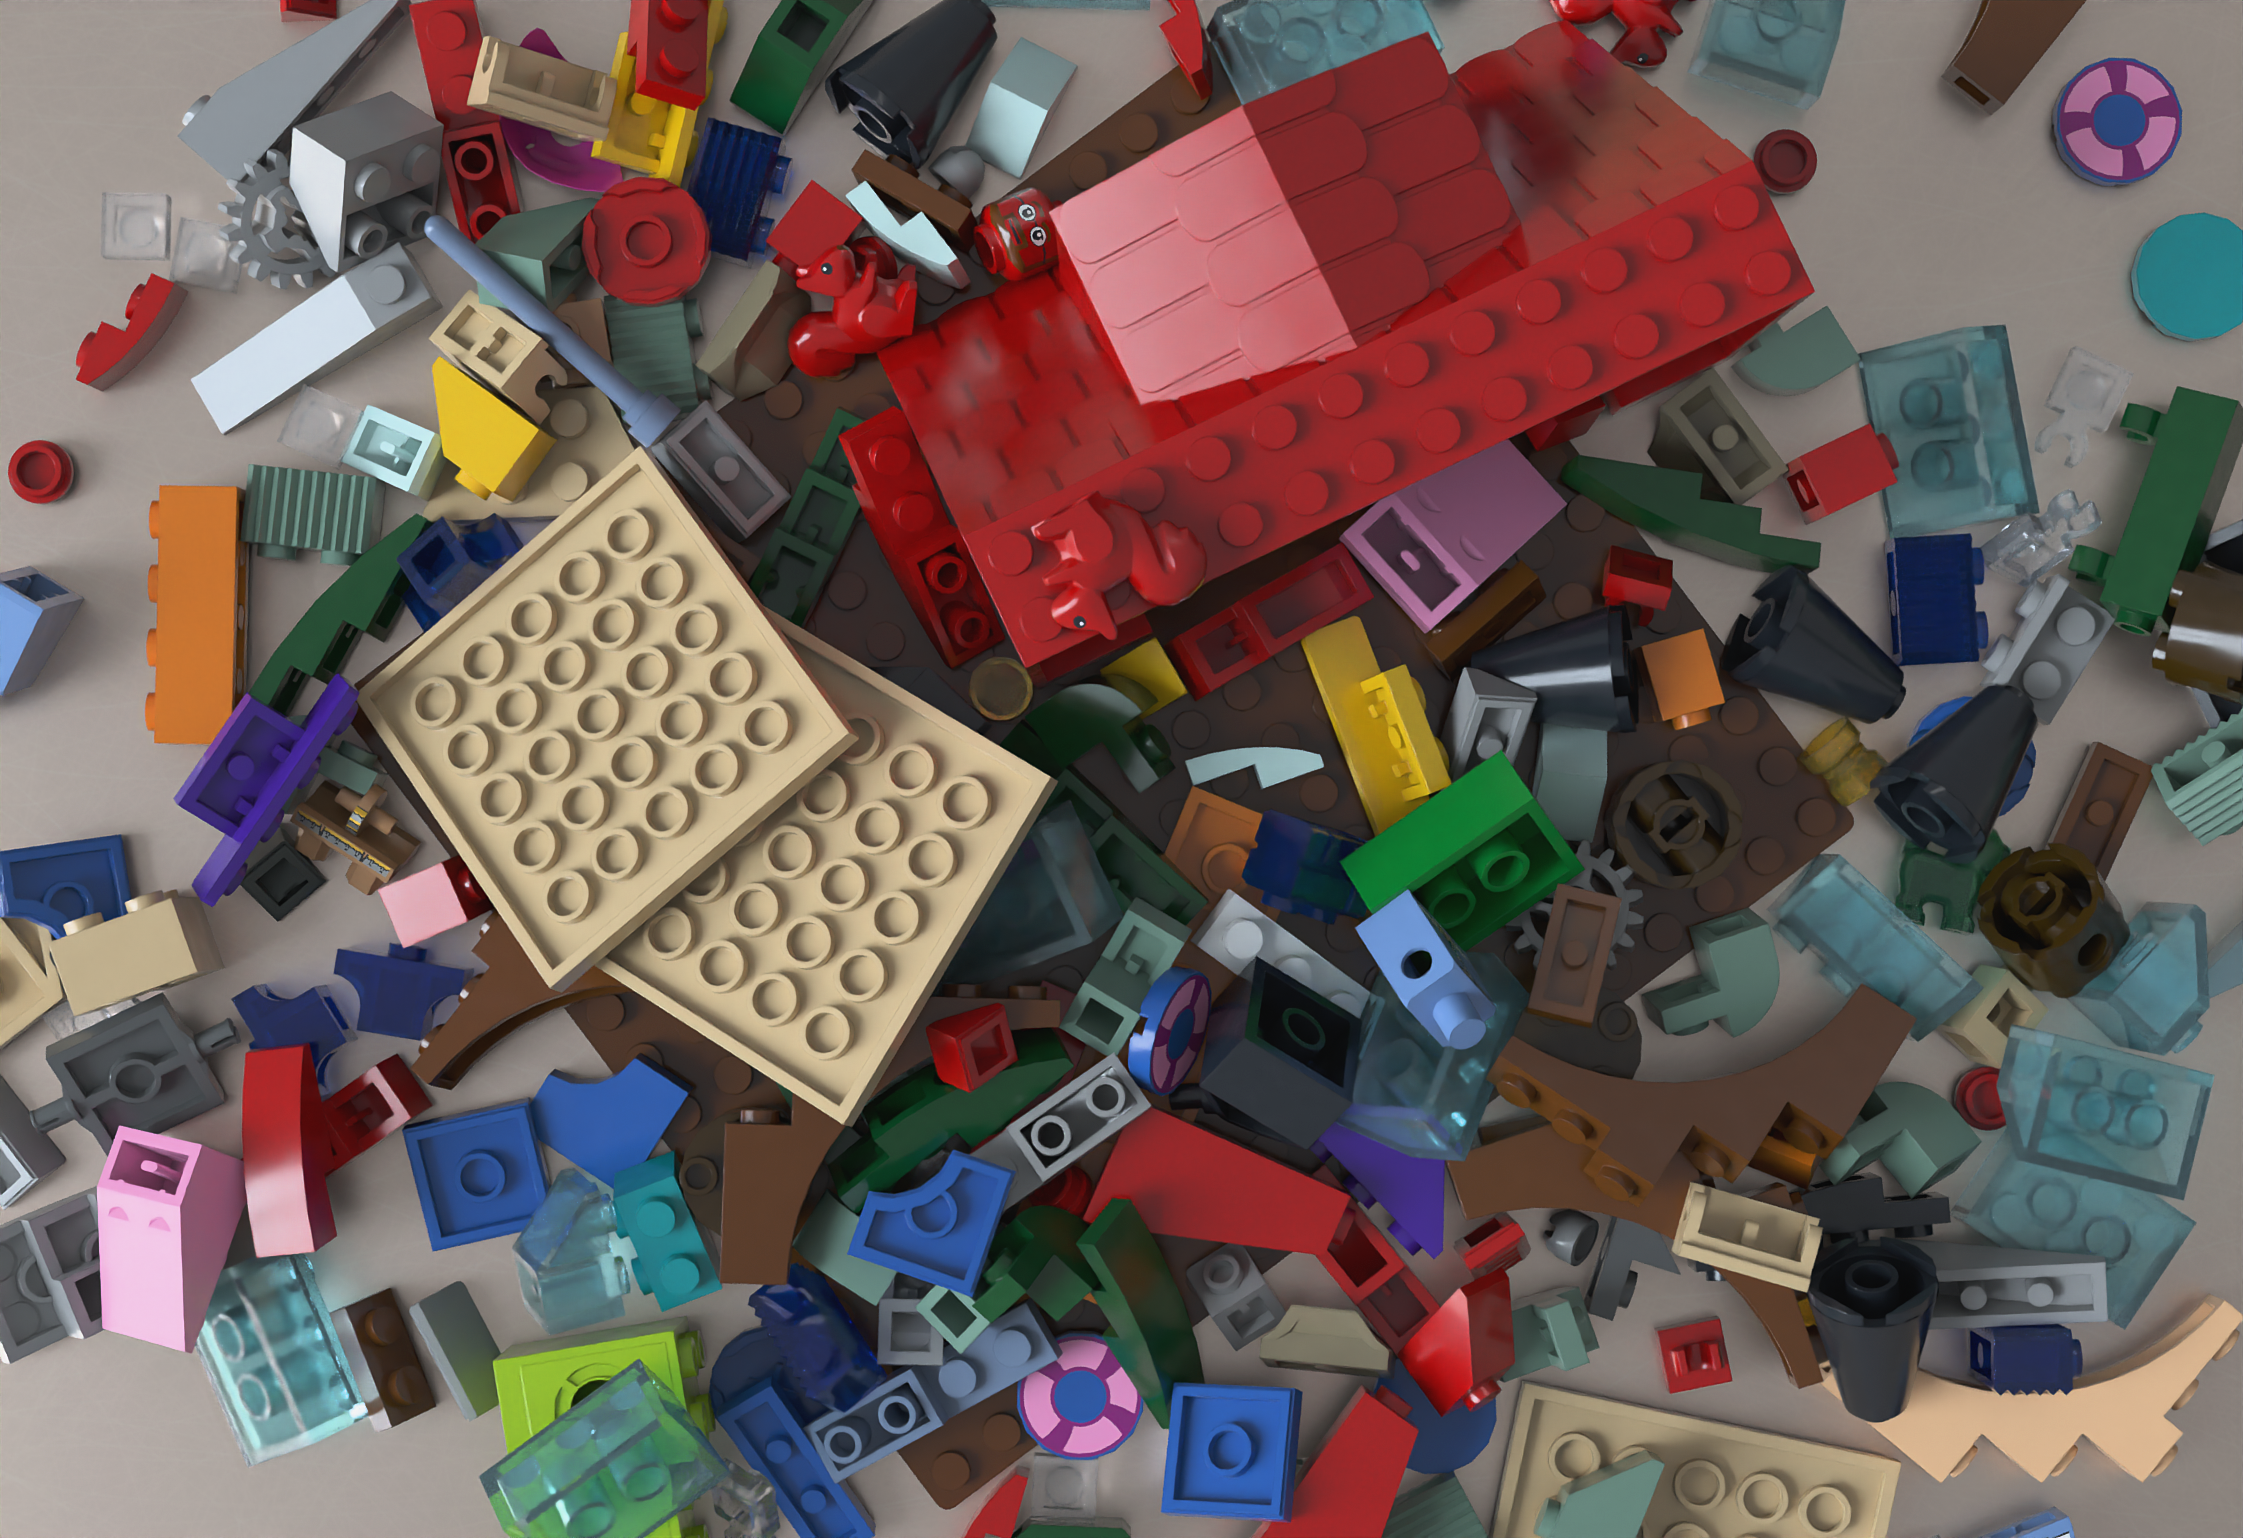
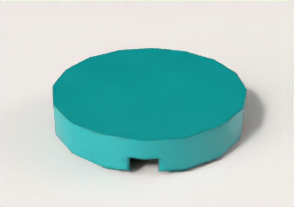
(2191, 277)

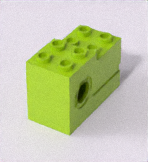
(552, 1375)

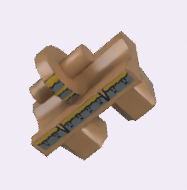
(355, 829)

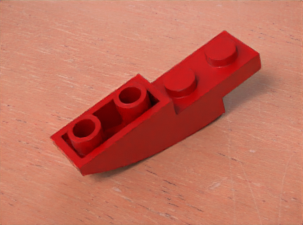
(670, 49)
(473, 149)
(918, 539)

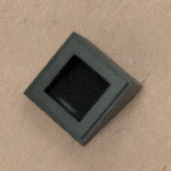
(280, 875)

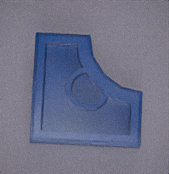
(64, 882)
(609, 1119)
(941, 1227)

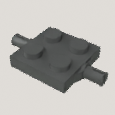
(134, 1073)

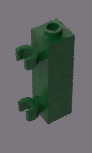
(2173, 508)

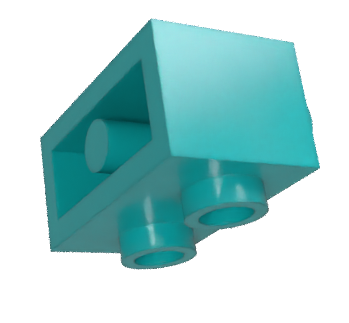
(672, 1246)

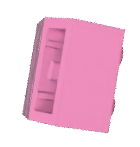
(1452, 530)
(164, 1234)

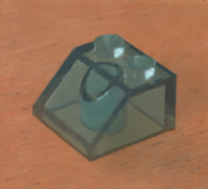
(1769, 46)

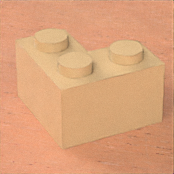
(142, 952)

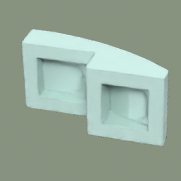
(913, 242)
(1270, 764)

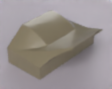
(752, 343)
(1713, 435)
(1328, 1343)

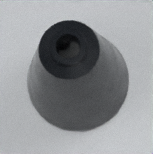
(915, 78)
(1812, 652)
(1575, 669)
(1958, 774)
(1873, 1320)

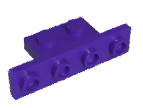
(253, 773)

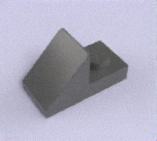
(1611, 1279)

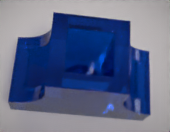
(452, 563)
(399, 988)
(305, 1019)

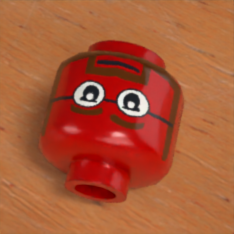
(1017, 235)

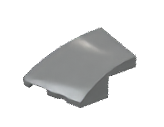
(50, 1276)

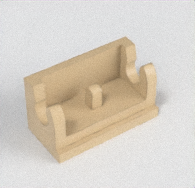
(542, 91)
(498, 354)
(1748, 1236)

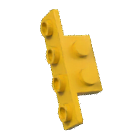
(651, 132)
(1377, 723)

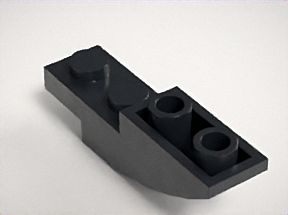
(1860, 1206)

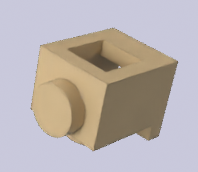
(1984, 1023)

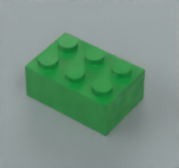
(1467, 856)

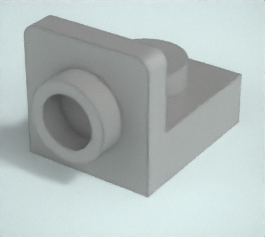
(1236, 1294)

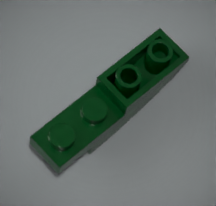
(923, 1112)

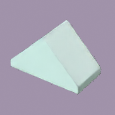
(1019, 107)
(397, 452)
(1571, 778)

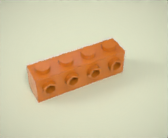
(199, 612)

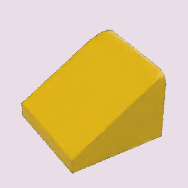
(1151, 669)

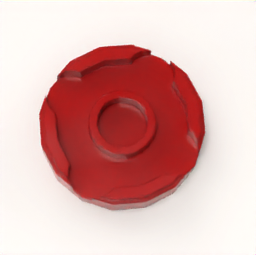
(647, 242)

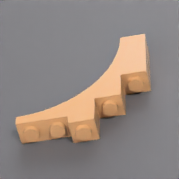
(2111, 1408)

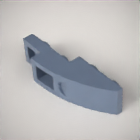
(924, 1397)

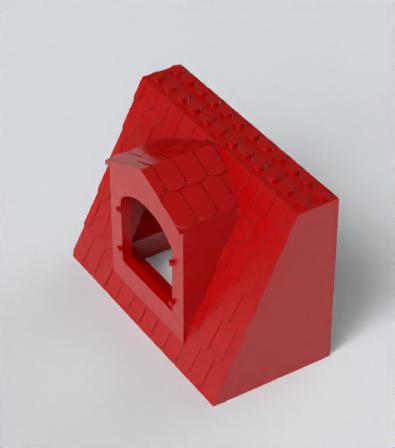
(1338, 309)

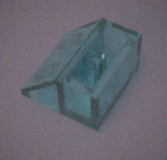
(568, 1257)

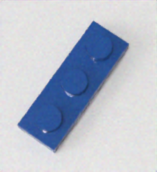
(775, 1444)

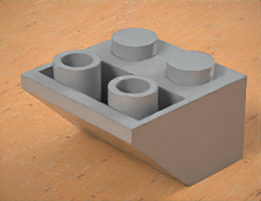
(367, 177)

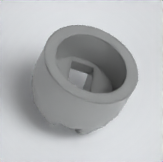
(959, 169)
(1572, 1237)

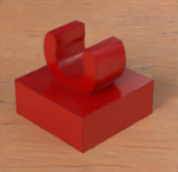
(1638, 580)
(1693, 1354)

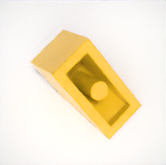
(485, 435)

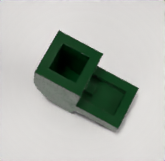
(1108, 712)
(1037, 1258)

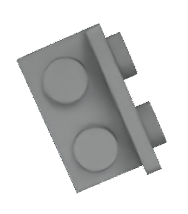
(2048, 645)

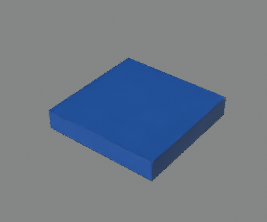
(477, 1172)
(1232, 1452)

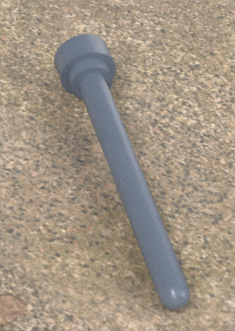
(644, 411)

